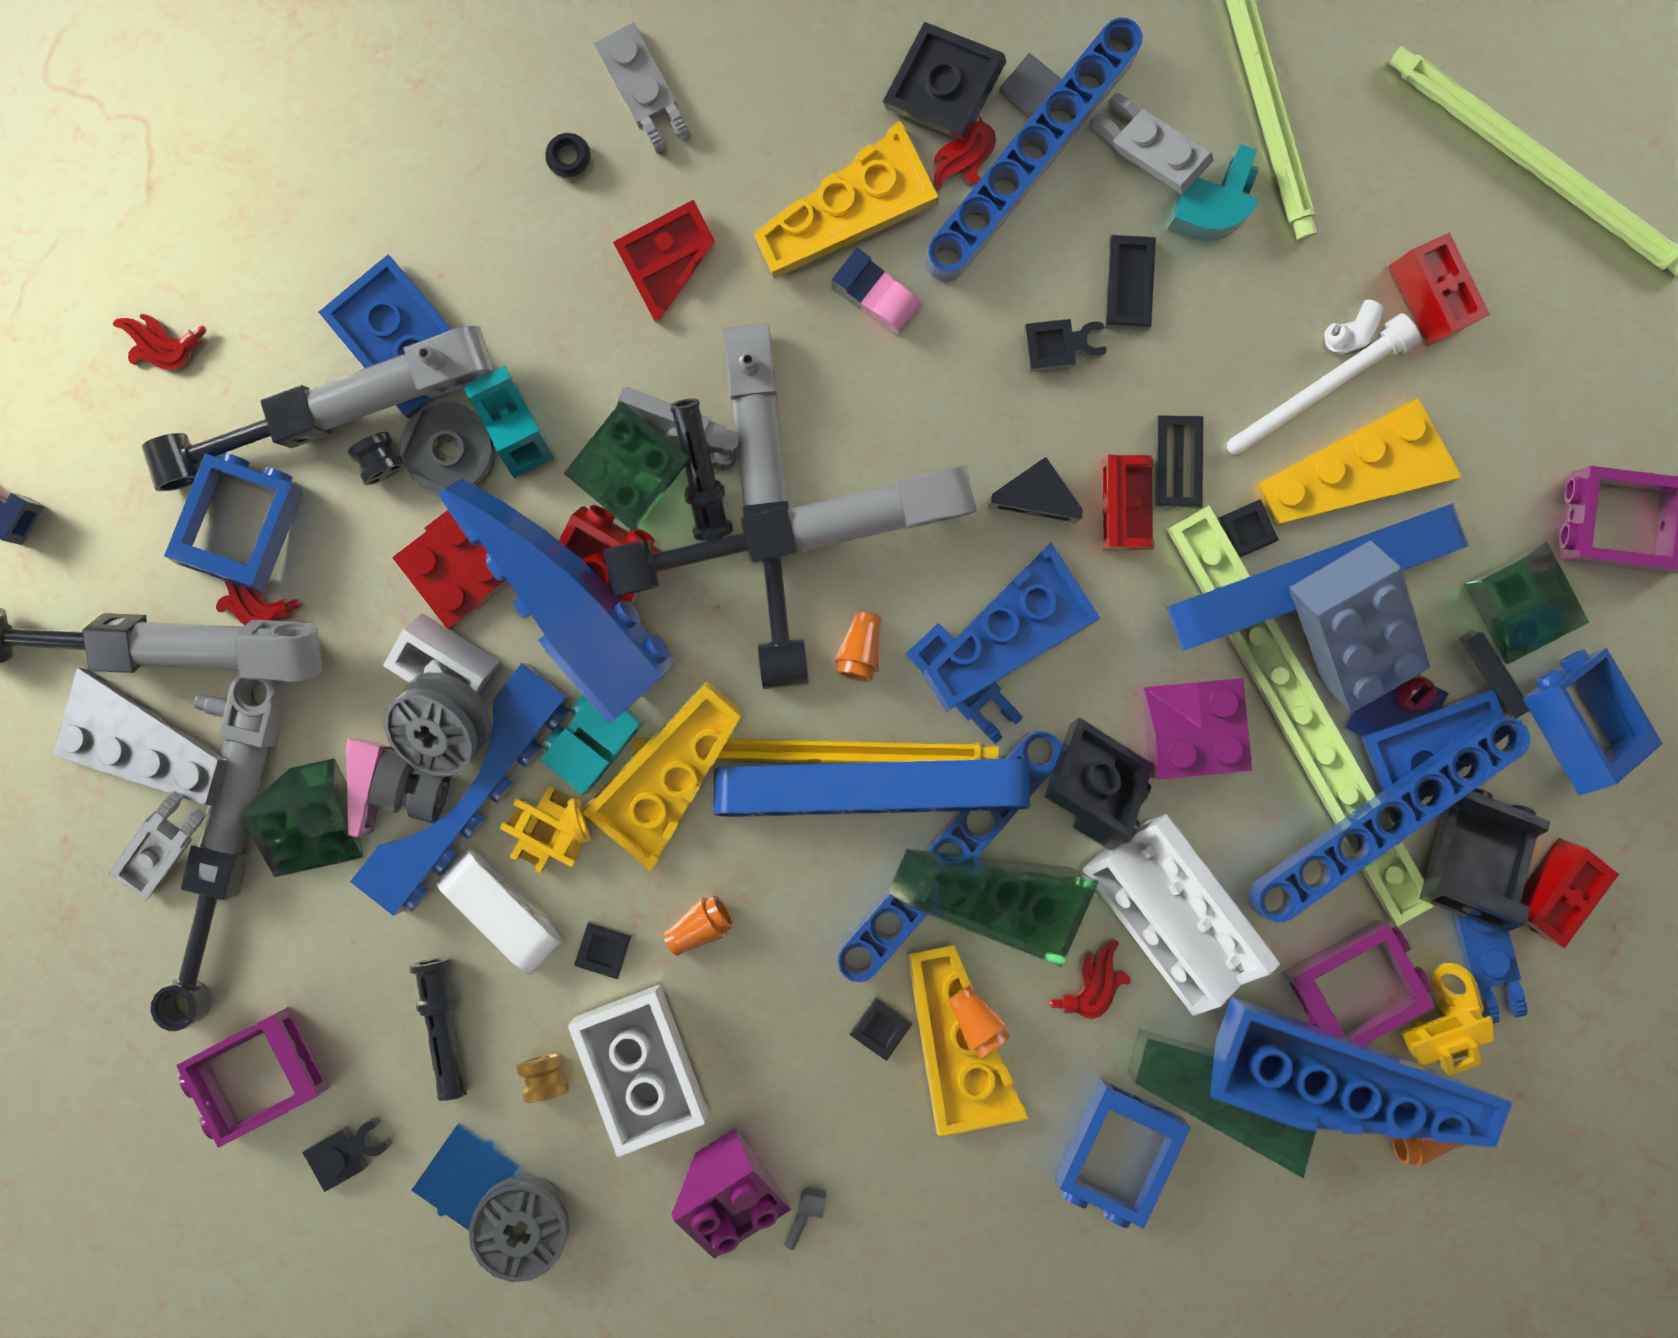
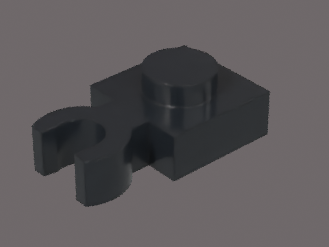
(1054, 344)
(341, 1154)

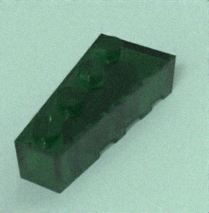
(1004, 900)
(1183, 1077)

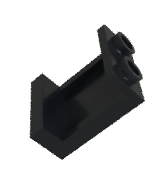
(1483, 860)

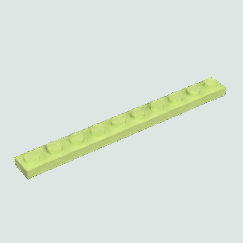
(1301, 715)

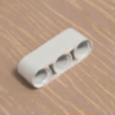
(499, 911)

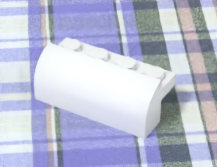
(1181, 915)

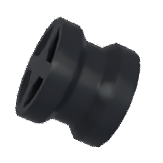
(376, 458)

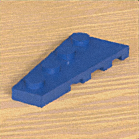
(1018, 626)

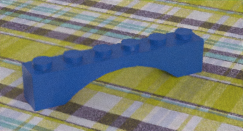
(521, 714)

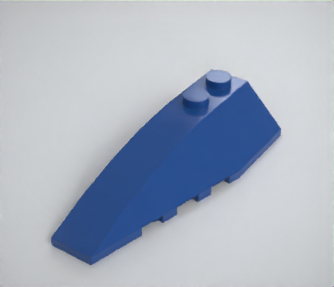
(584, 626)
(1340, 1084)

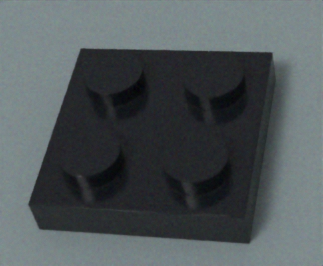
(944, 81)

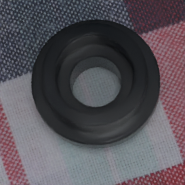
(561, 144)

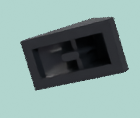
(1038, 493)

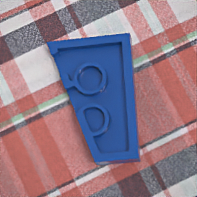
(1411, 742)

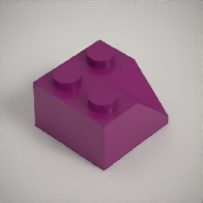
(1197, 728)

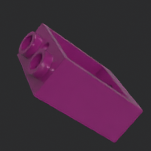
(1578, 532)
(1303, 984)
(294, 1058)

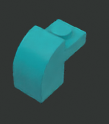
(1216, 210)
(509, 421)

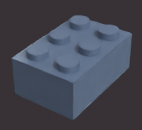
(1360, 626)

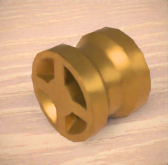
(542, 1078)

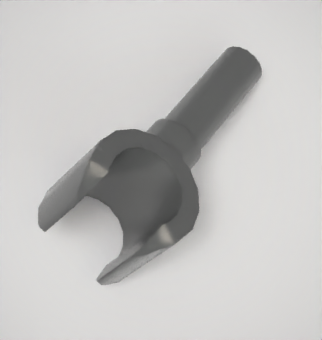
(811, 1204)

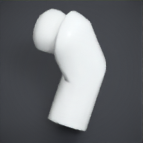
(1355, 334)

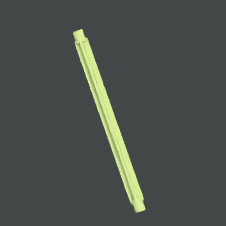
(1273, 116)
(1537, 159)

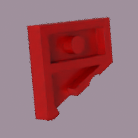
(665, 255)

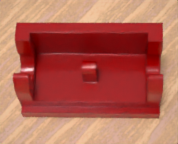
(1438, 289)
(1127, 502)
(1565, 891)

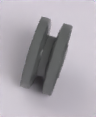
(437, 724)
(538, 1247)

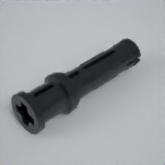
(703, 490)
(437, 1008)

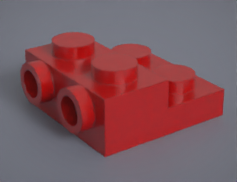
(592, 532)
(449, 571)

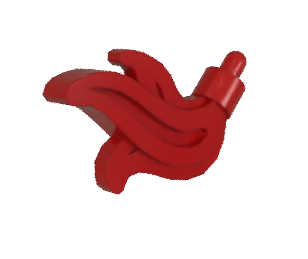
(965, 155)
(156, 345)
(250, 605)
(1098, 984)

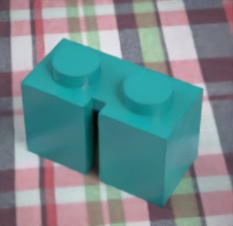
(588, 745)

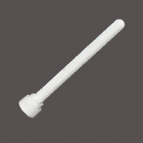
(1399, 336)

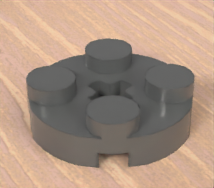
(439, 424)

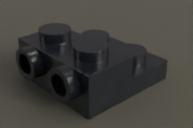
(1100, 784)

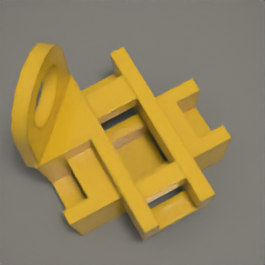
(550, 823)
(1457, 1030)

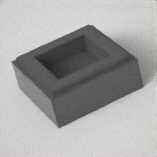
(1029, 84)

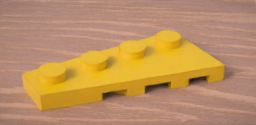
(863, 198)
(1372, 463)
(657, 785)
(963, 1087)

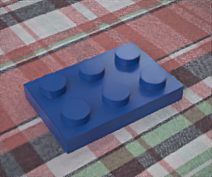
(382, 317)

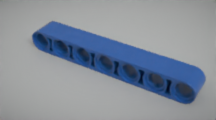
(1046, 132)
(1268, 593)
(872, 788)
(1409, 811)
(971, 844)

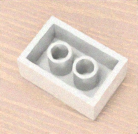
(638, 1070)

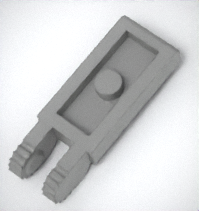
(640, 83)
(1153, 144)
(721, 441)
(155, 848)

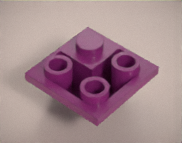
(727, 1195)

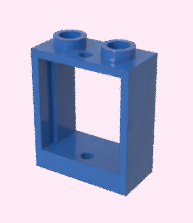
(271, 537)
(1614, 708)
(1113, 1098)

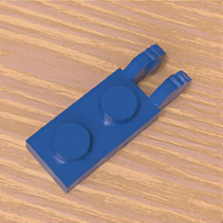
(929, 649)
(1492, 962)

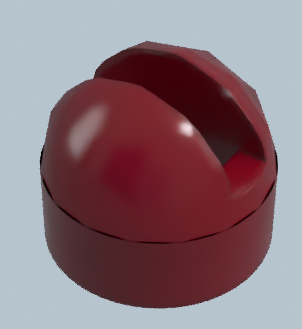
(1410, 688)

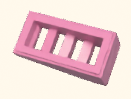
(361, 764)

